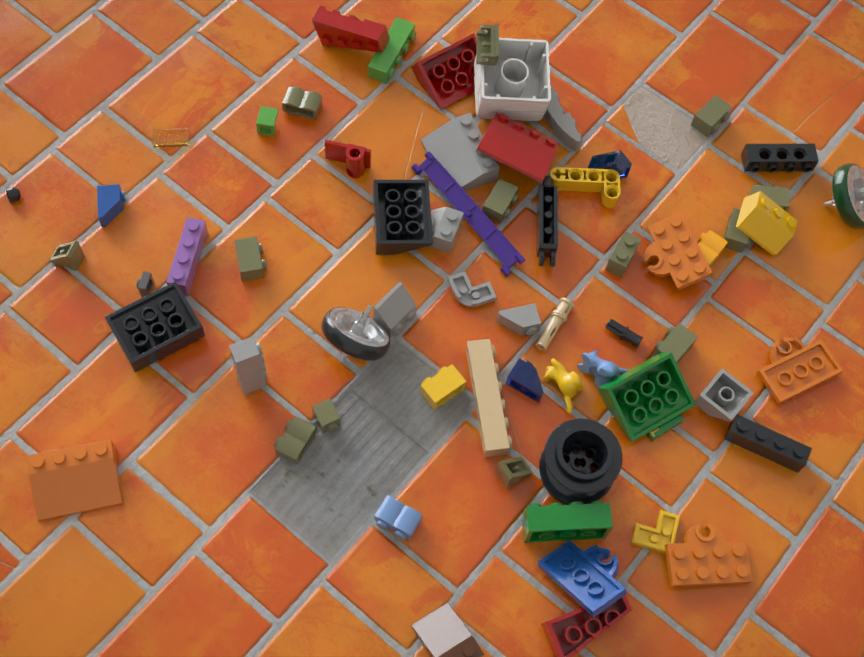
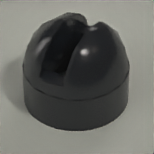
(13, 194)

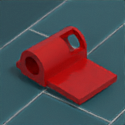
(355, 157)

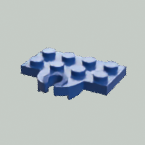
(585, 576)

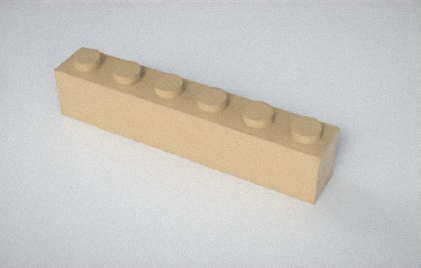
(487, 398)

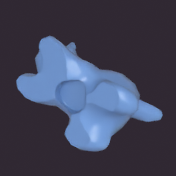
(602, 370)

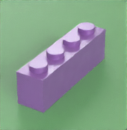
(188, 254)

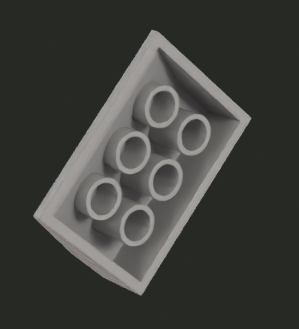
(455, 149)

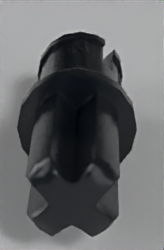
(623, 332)

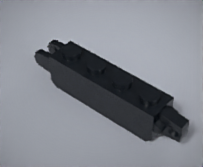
(547, 221)

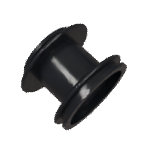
(574, 483)

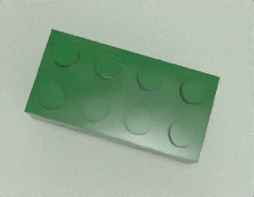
(566, 522)

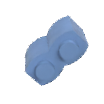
(398, 517)

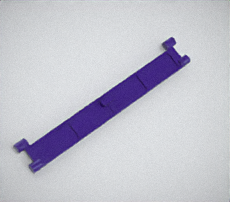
(472, 213)

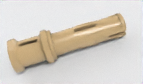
(559, 317)

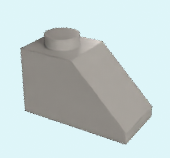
(521, 319)

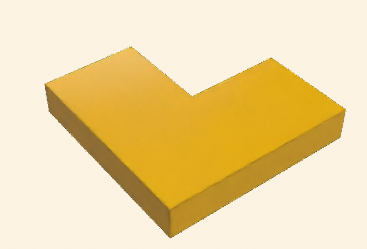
(658, 537)

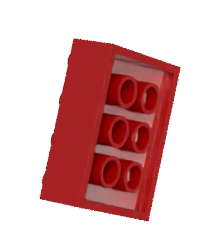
(449, 72)
(518, 146)

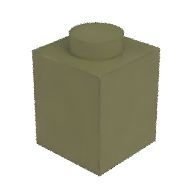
(326, 416)

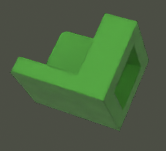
(266, 121)

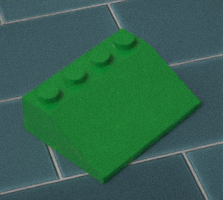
(647, 395)

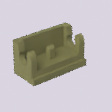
(487, 45)

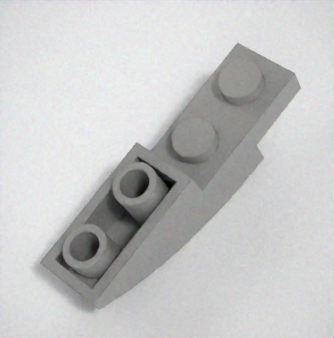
(562, 124)

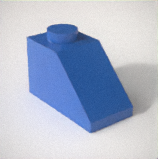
(110, 202)

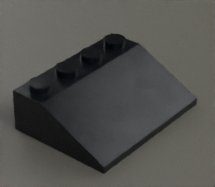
(401, 216)
(155, 326)

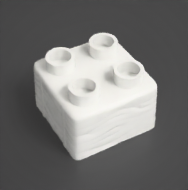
(517, 83)

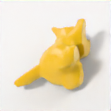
(568, 383)

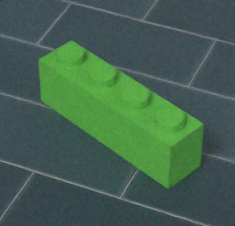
(383, 64)

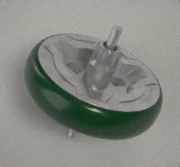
(849, 194)

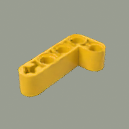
(564, 177)

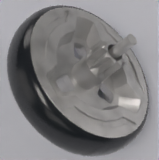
(355, 333)

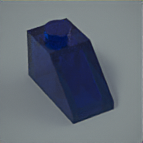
(614, 161)
(525, 380)

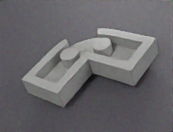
(469, 295)

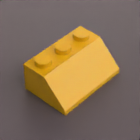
(766, 222)

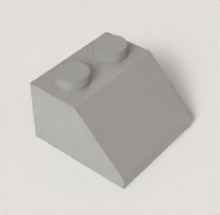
(445, 227)
(395, 310)
(723, 396)

